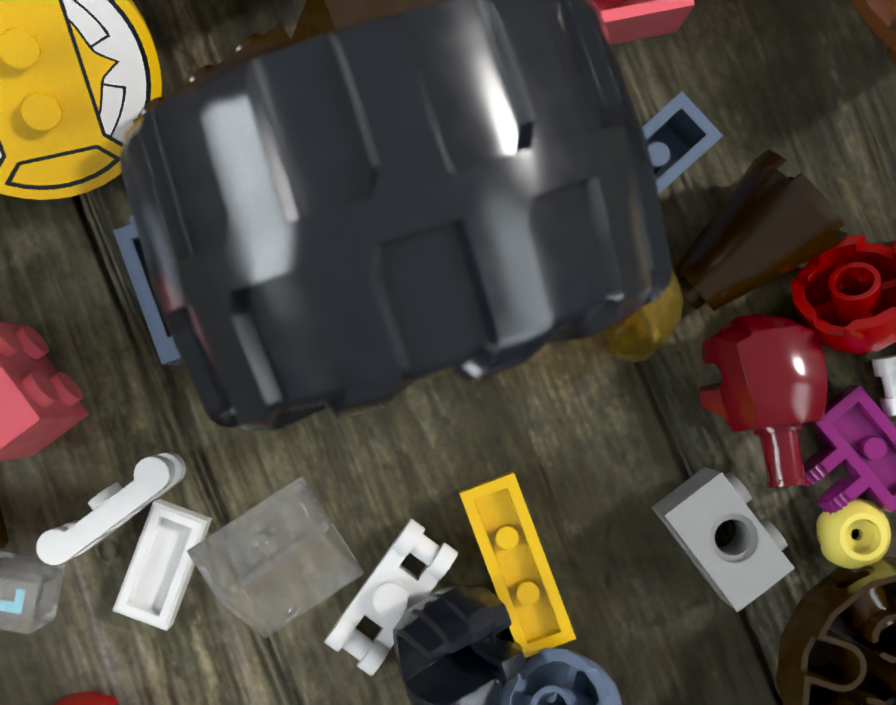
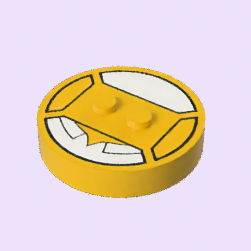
(70, 92)

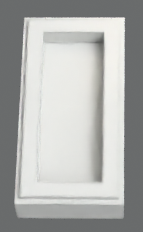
(161, 564)

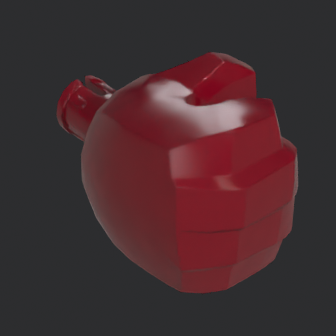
(769, 385)

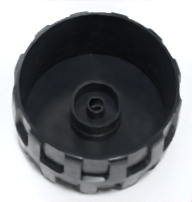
(396, 207)

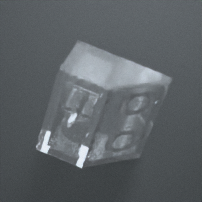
(276, 559)

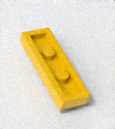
(517, 563)

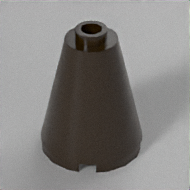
(758, 235)

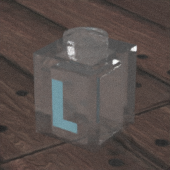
(28, 592)

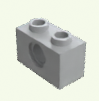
(746, 564)

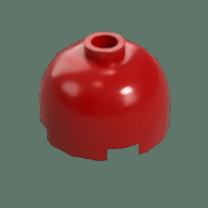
(850, 296)

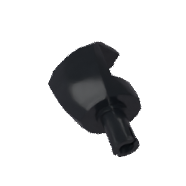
(452, 649)

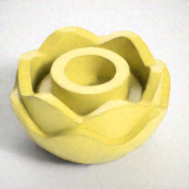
(836, 540)

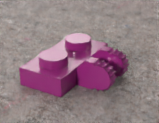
(866, 446)

